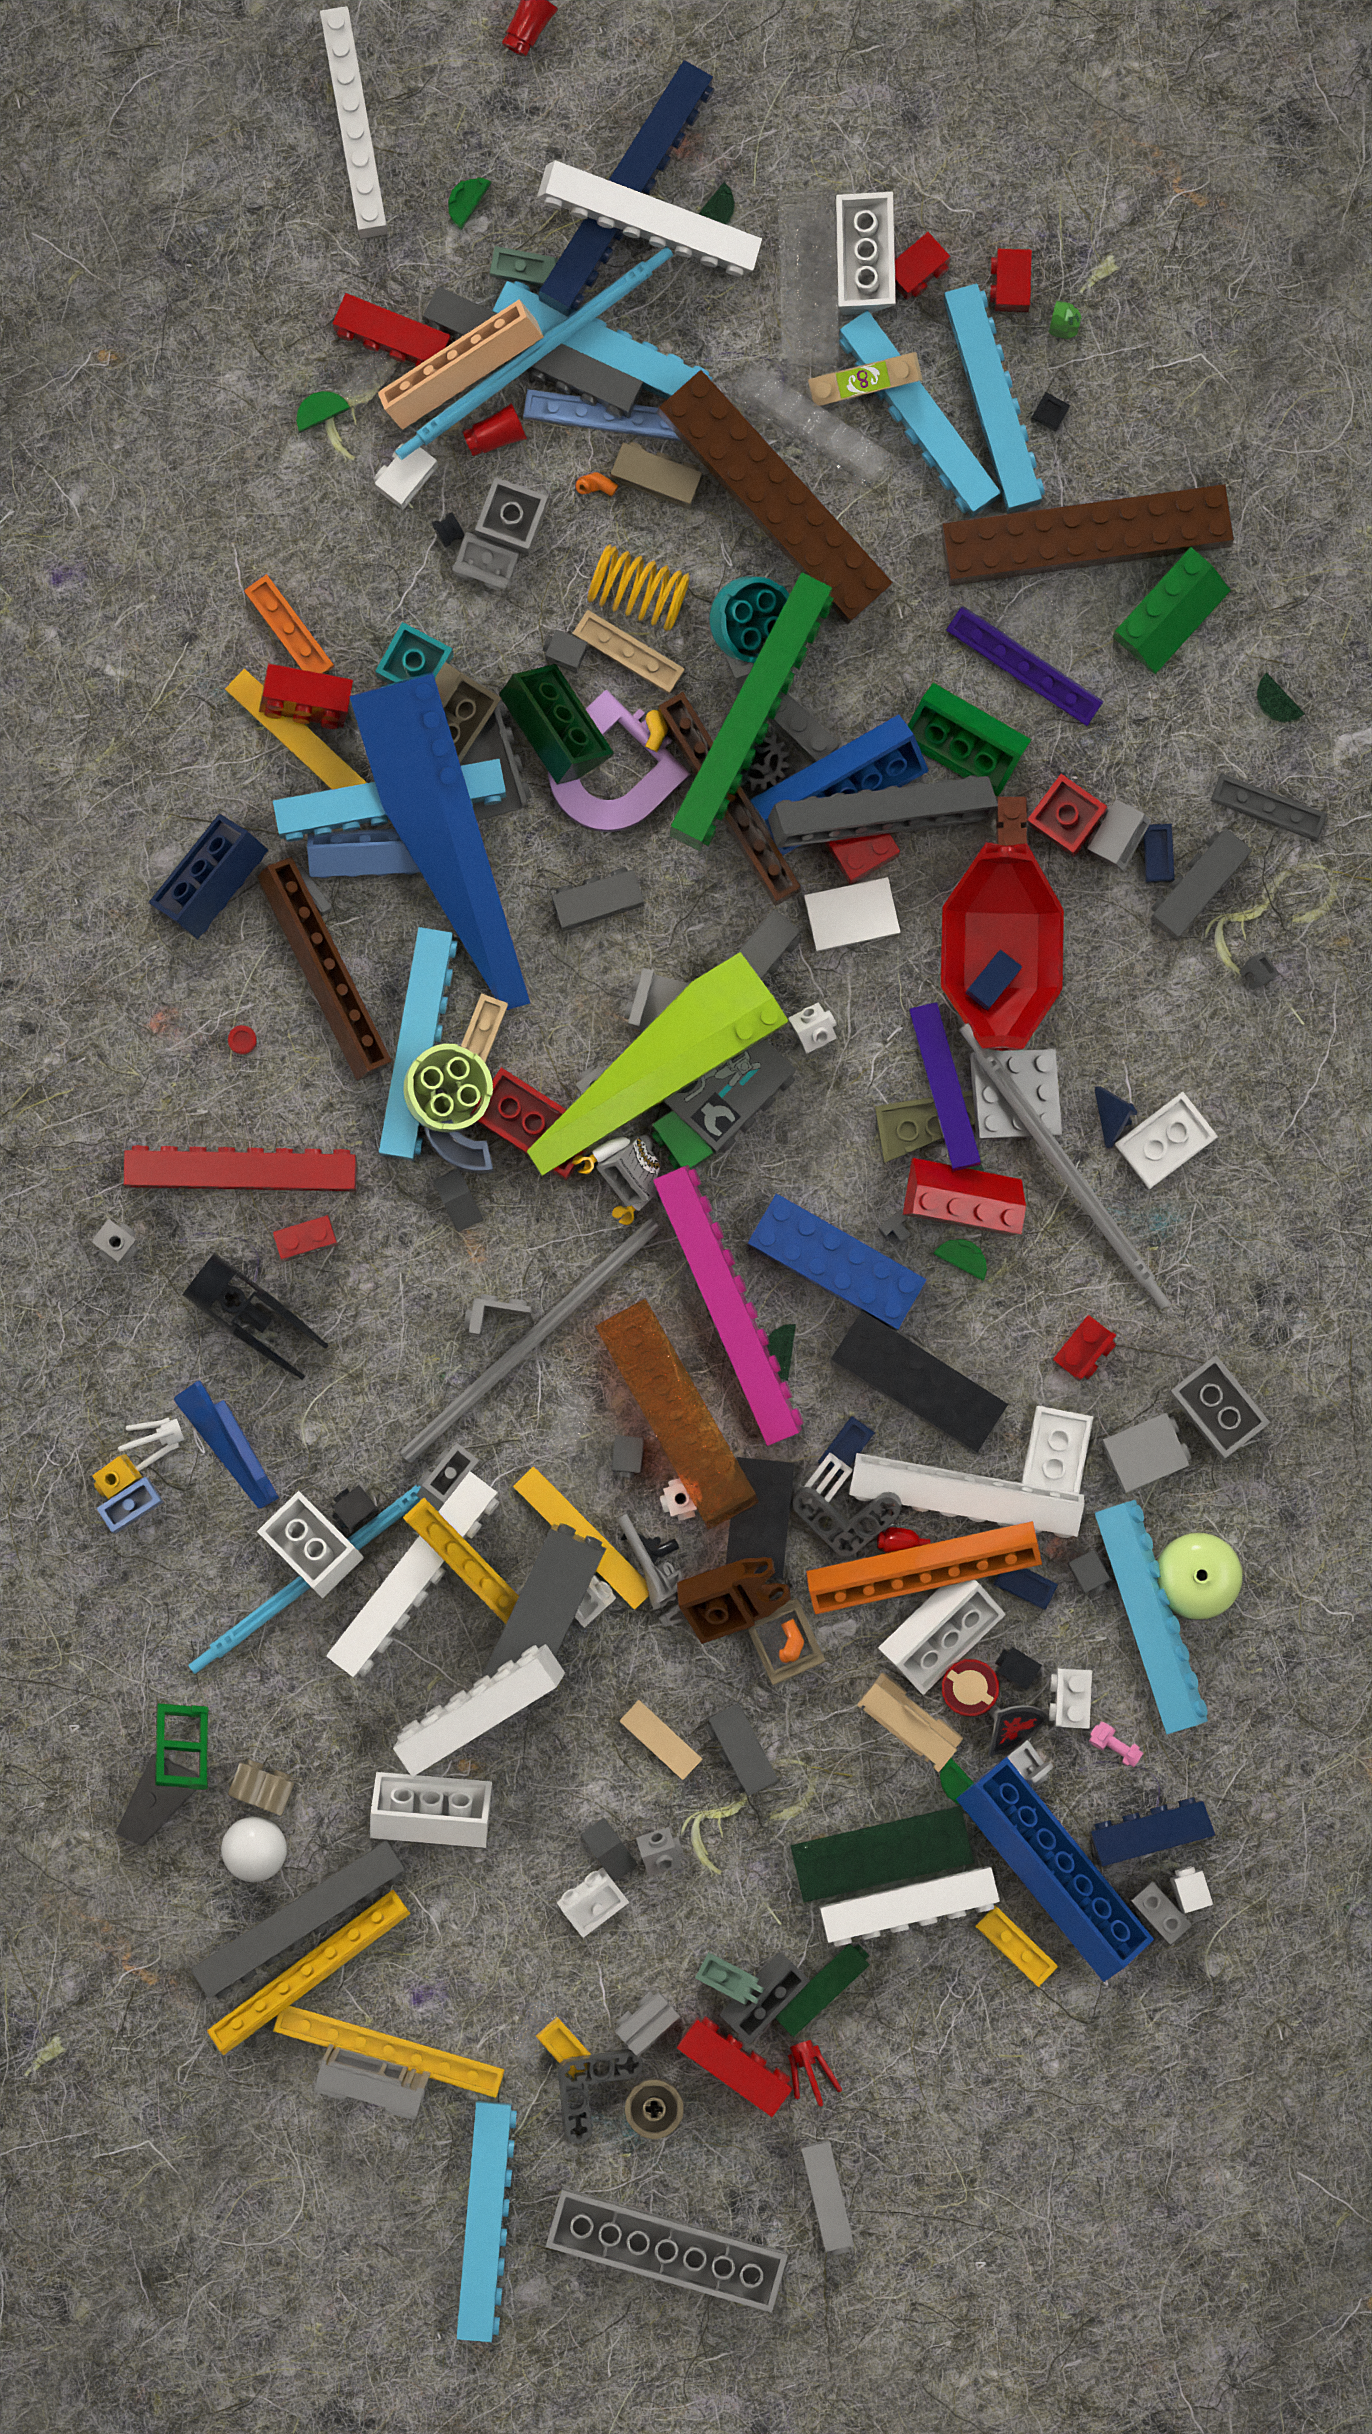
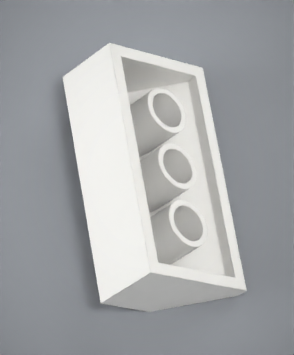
(865, 252)
(941, 1632)
(430, 1809)

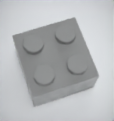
(512, 515)

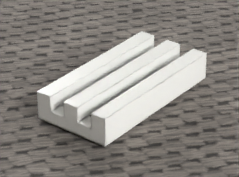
(838, 1465)

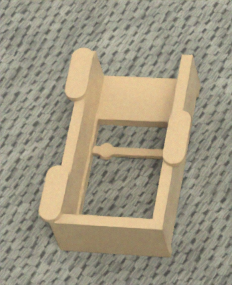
(909, 1722)

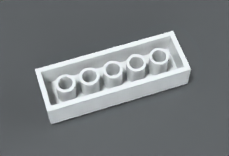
(479, 1709)
(909, 1904)

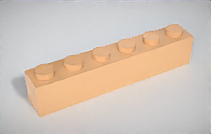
(460, 364)

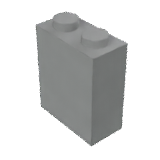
(1146, 1452)

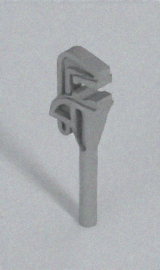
(660, 1581)

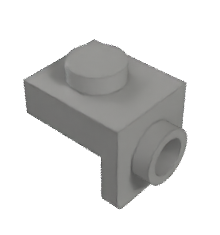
(1029, 1763)

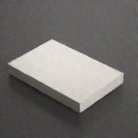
(852, 914)
(1166, 1140)
(1057, 1449)

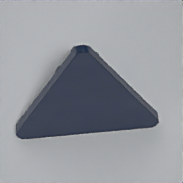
(1113, 1114)

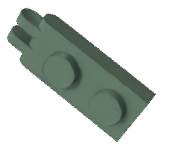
(521, 266)
(728, 1979)

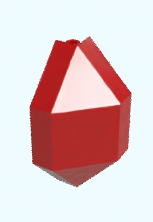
(1011, 908)

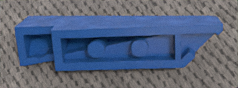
(227, 1441)

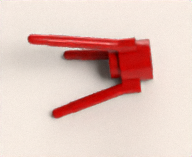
(804, 2055)

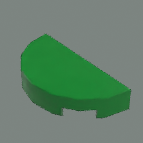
(465, 199)
(319, 408)
(964, 1256)
(954, 1780)

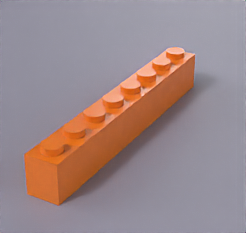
(924, 1567)

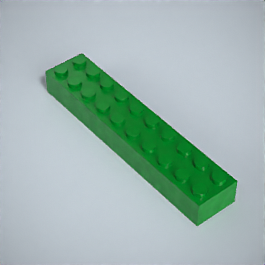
(750, 712)

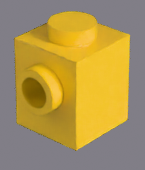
(116, 1477)

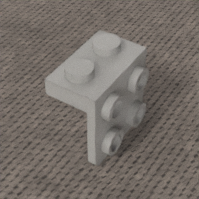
(651, 998)
(475, 1317)

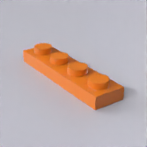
(288, 626)

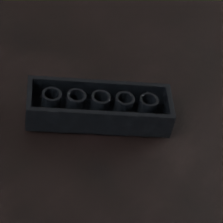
(918, 1382)

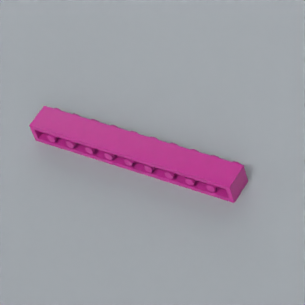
(728, 1305)

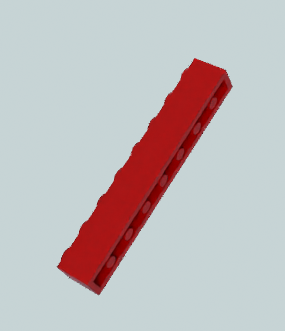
(240, 1170)

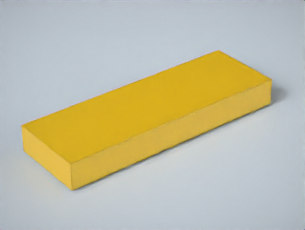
(1016, 1946)

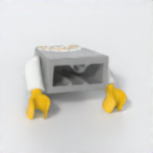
(628, 1169)

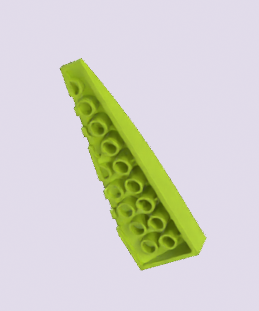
(693, 1036)

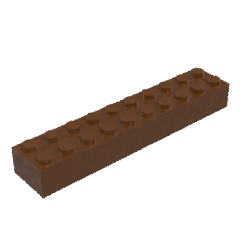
(773, 495)
(1087, 535)

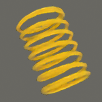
(678, 596)

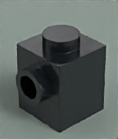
(352, 1507)

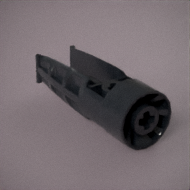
(212, 1284)

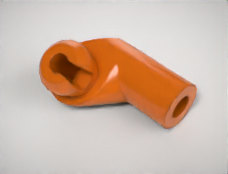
(594, 482)
(794, 1642)

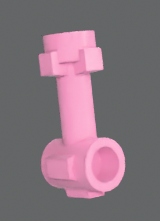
(1103, 1736)

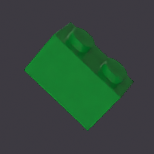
(681, 1141)

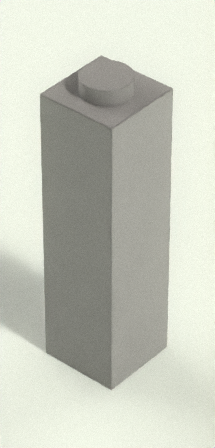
(827, 2197)

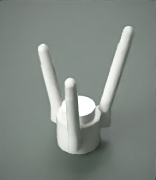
(168, 1433)

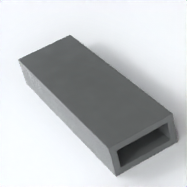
(549, 1596)

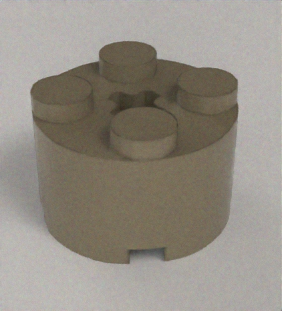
(642, 2120)

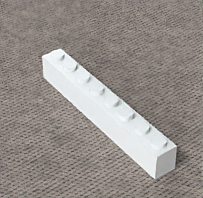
(353, 122)
(649, 218)
(968, 1495)

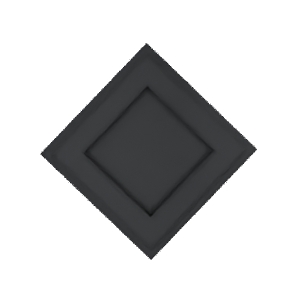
(1050, 411)

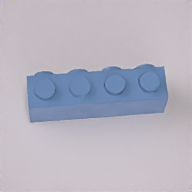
(358, 854)

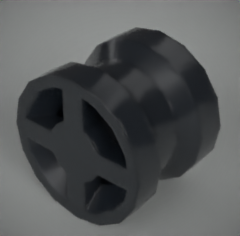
(448, 529)

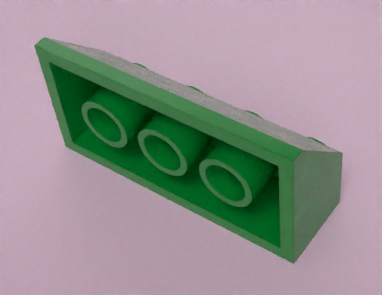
(1172, 611)
(966, 738)

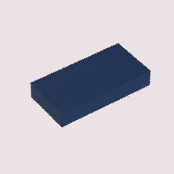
(1158, 853)
(993, 980)
(847, 1443)
(1027, 1586)

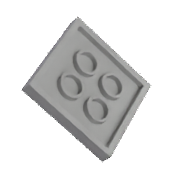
(1035, 1077)

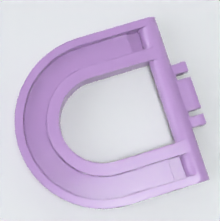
(642, 798)

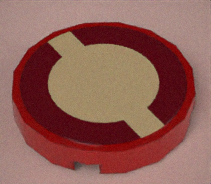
(970, 1688)

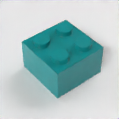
(412, 655)

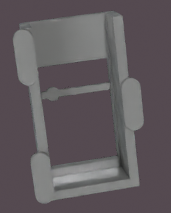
(371, 2081)

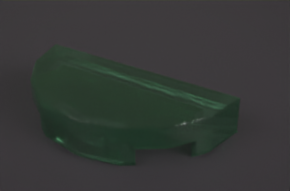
(720, 206)
(1276, 702)
(781, 1346)

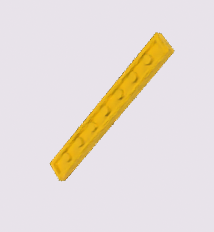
(308, 1972)
(441, 2064)

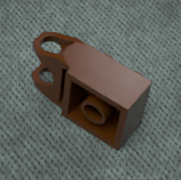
(730, 1598)

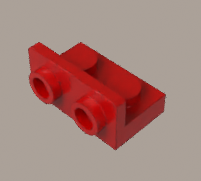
(1084, 1349)

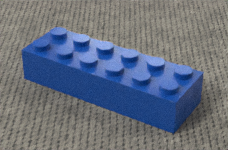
(872, 762)
(836, 1262)

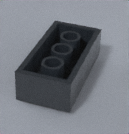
(764, 1526)

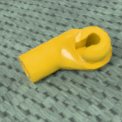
(657, 728)

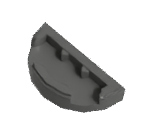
(318, 898)

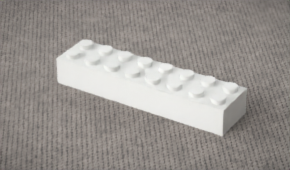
(409, 1580)

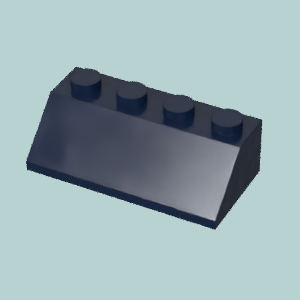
(208, 876)
(1152, 1832)

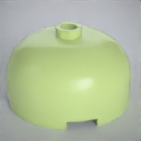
(460, 1076)
(1178, 1572)

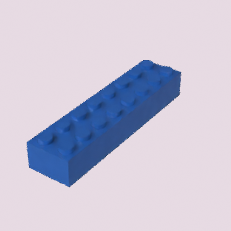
(1055, 1869)

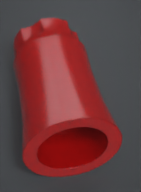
(528, 25)
(495, 431)

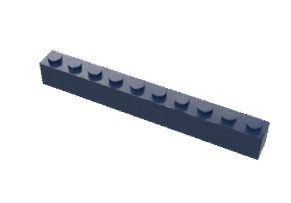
(636, 171)

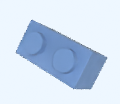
(130, 1505)

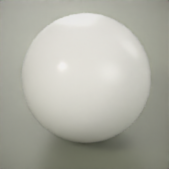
(254, 1849)

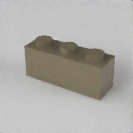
(656, 475)

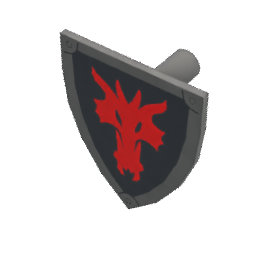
(1013, 1726)

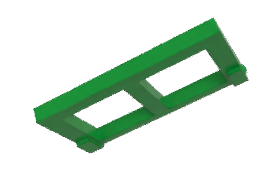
(202, 1747)

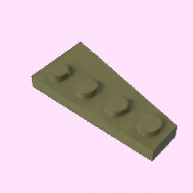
(912, 1125)

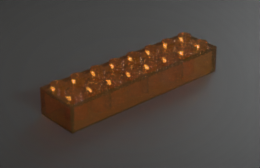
(677, 1414)

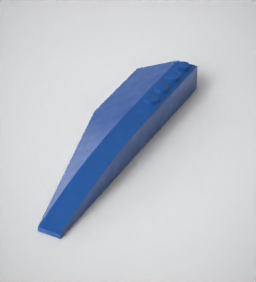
(435, 819)

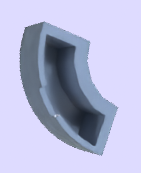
(461, 1151)

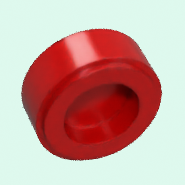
(242, 1040)

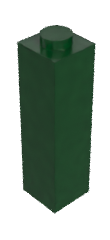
(823, 1988)

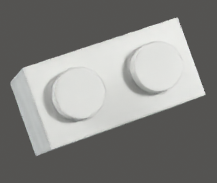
(405, 477)
(1190, 1889)

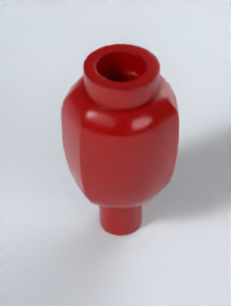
(898, 1539)

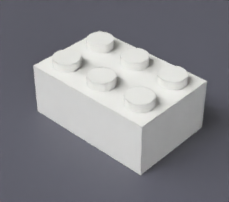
(310, 1544)

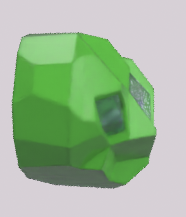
(1065, 320)

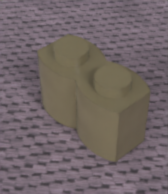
(261, 1787)

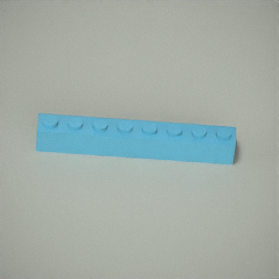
(659, 372)
(993, 399)
(923, 420)
(361, 804)
(417, 1034)
(1151, 1617)
(484, 2221)

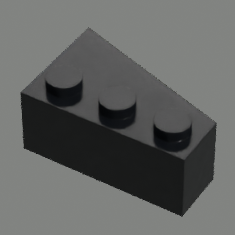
(153, 1804)

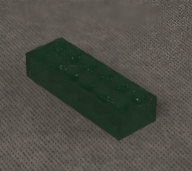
(881, 1853)

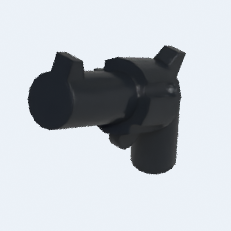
(653, 1548)

